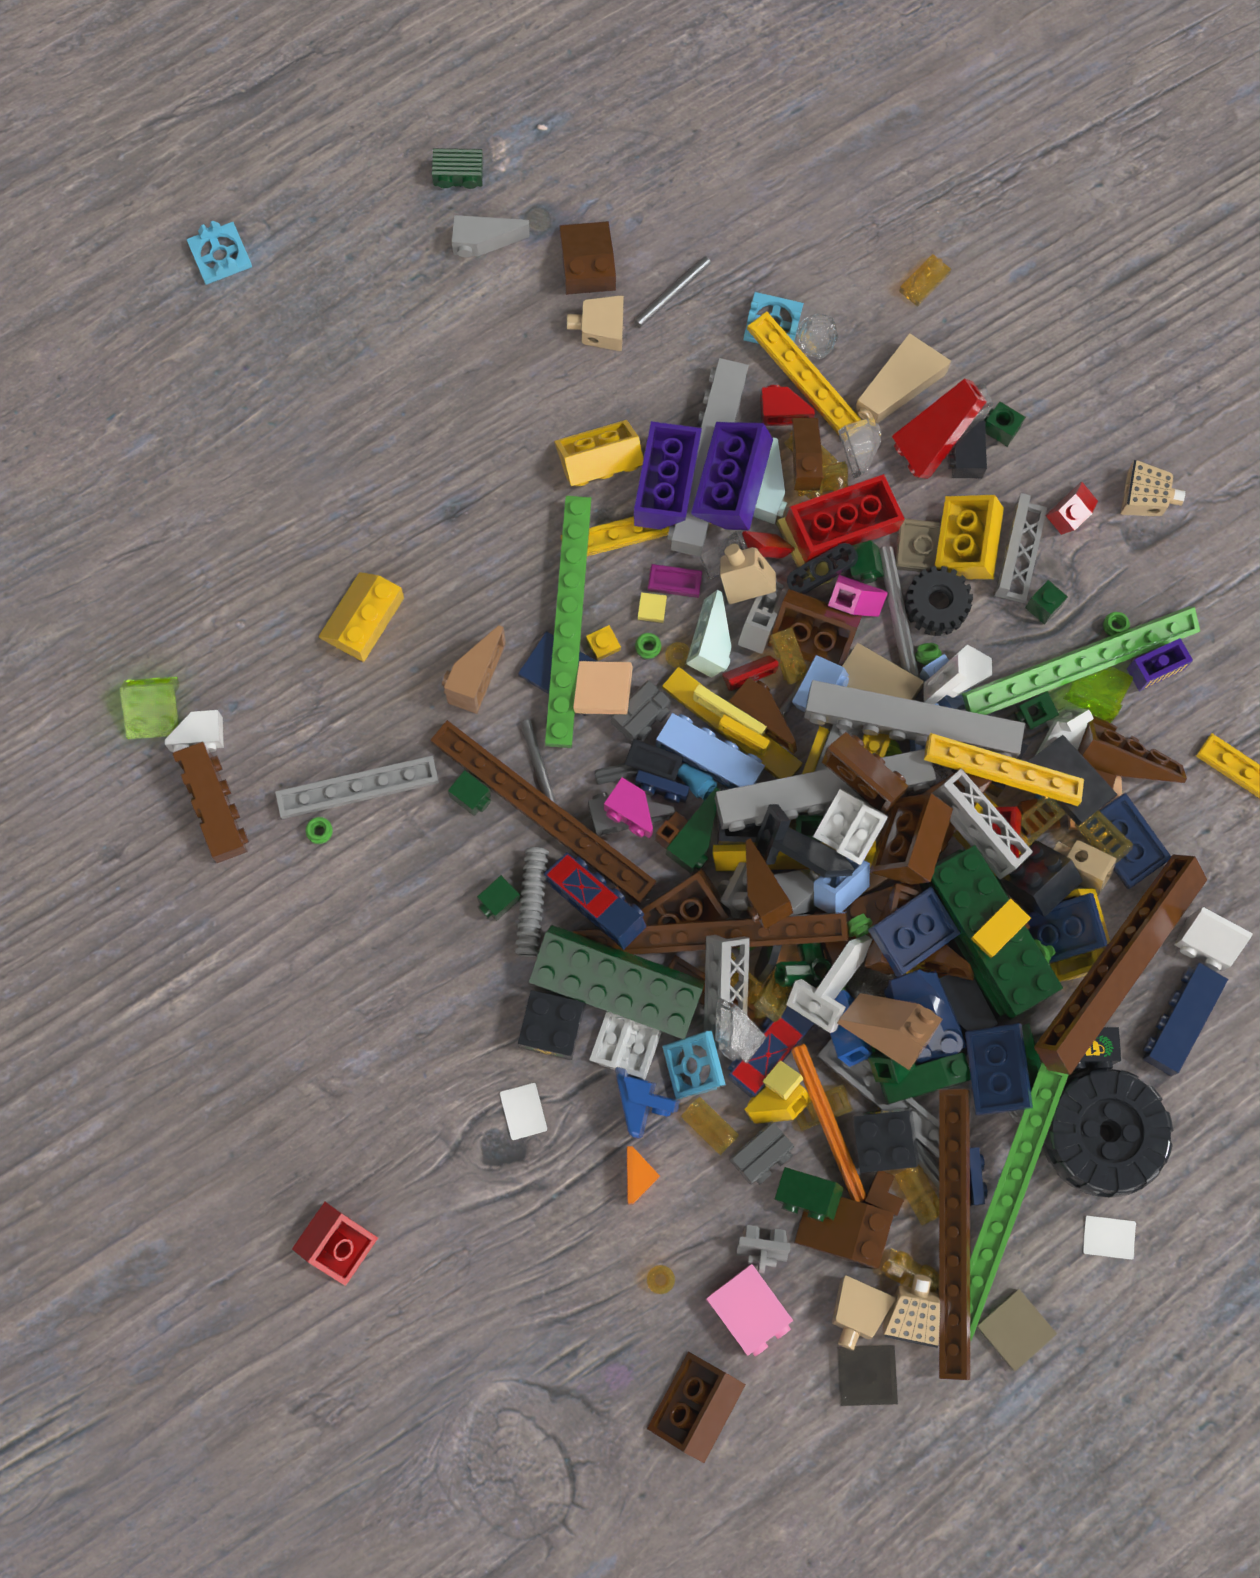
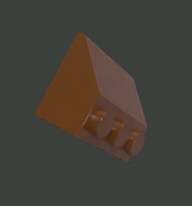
(817, 627)
(864, 772)
(912, 839)
(696, 1407)

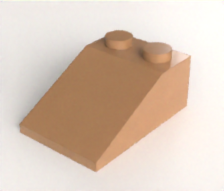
(473, 672)
(891, 1026)

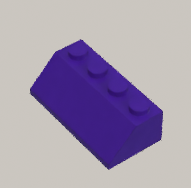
(733, 474)
(666, 475)

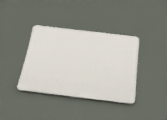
(523, 1111)
(1109, 1237)

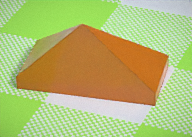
(639, 1175)

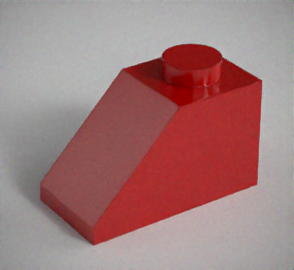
(781, 405)
(1072, 509)

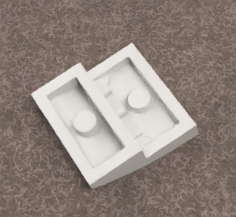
(850, 826)
(625, 1045)

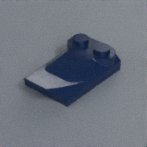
(928, 992)

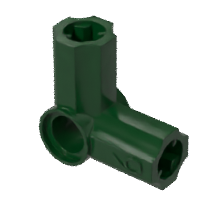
(810, 968)

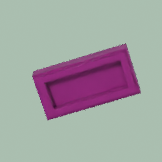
(675, 580)

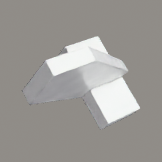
(958, 675)
(1069, 723)
(819, 1003)

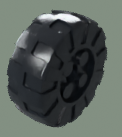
(1136, 1127)

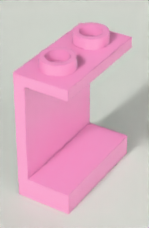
(750, 1311)

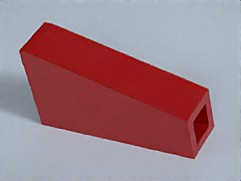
(937, 429)

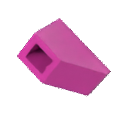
(857, 597)
(630, 806)

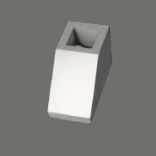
(197, 728)

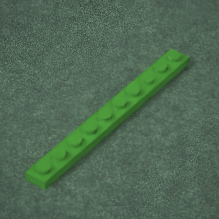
(568, 622)
(1081, 662)
(1012, 1188)

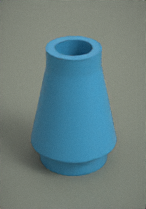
(699, 782)

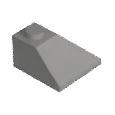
(799, 889)

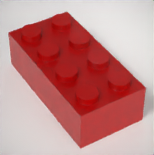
(844, 516)

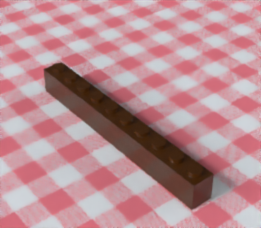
(1120, 964)

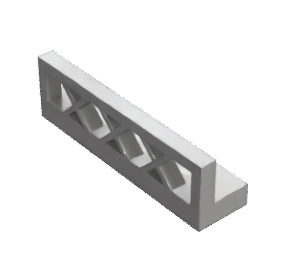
(1013, 545)
(978, 827)
(718, 972)

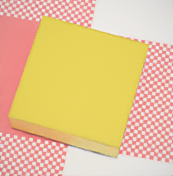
(652, 607)
(783, 1080)

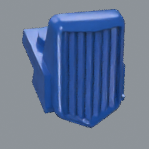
(637, 1098)

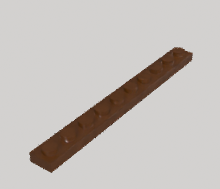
(543, 811)
(692, 935)
(954, 1234)

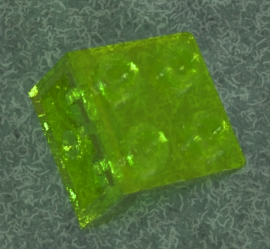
(1100, 692)
(149, 707)

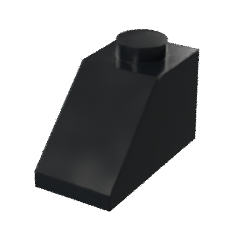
(969, 454)

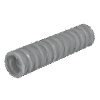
(531, 902)

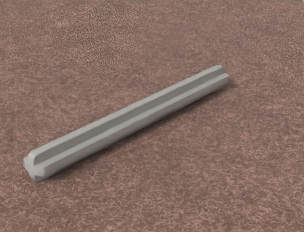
(898, 611)

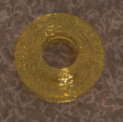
(674, 648)
(670, 1279)

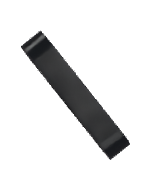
(836, 553)

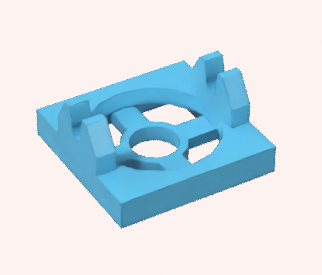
(224, 267)
(761, 300)
(672, 1053)

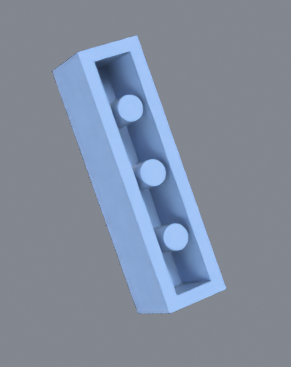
(708, 753)

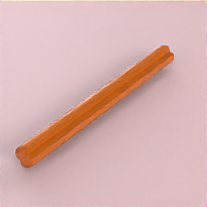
(828, 1123)

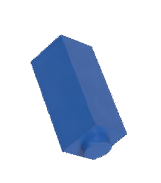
(847, 1045)

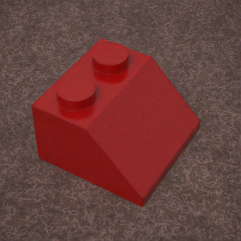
(334, 1243)

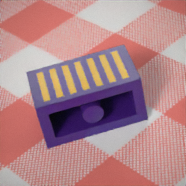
(1159, 664)

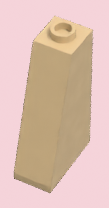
(902, 378)

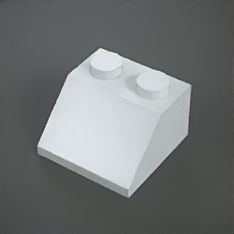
(1212, 939)

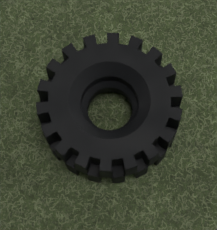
(933, 618)

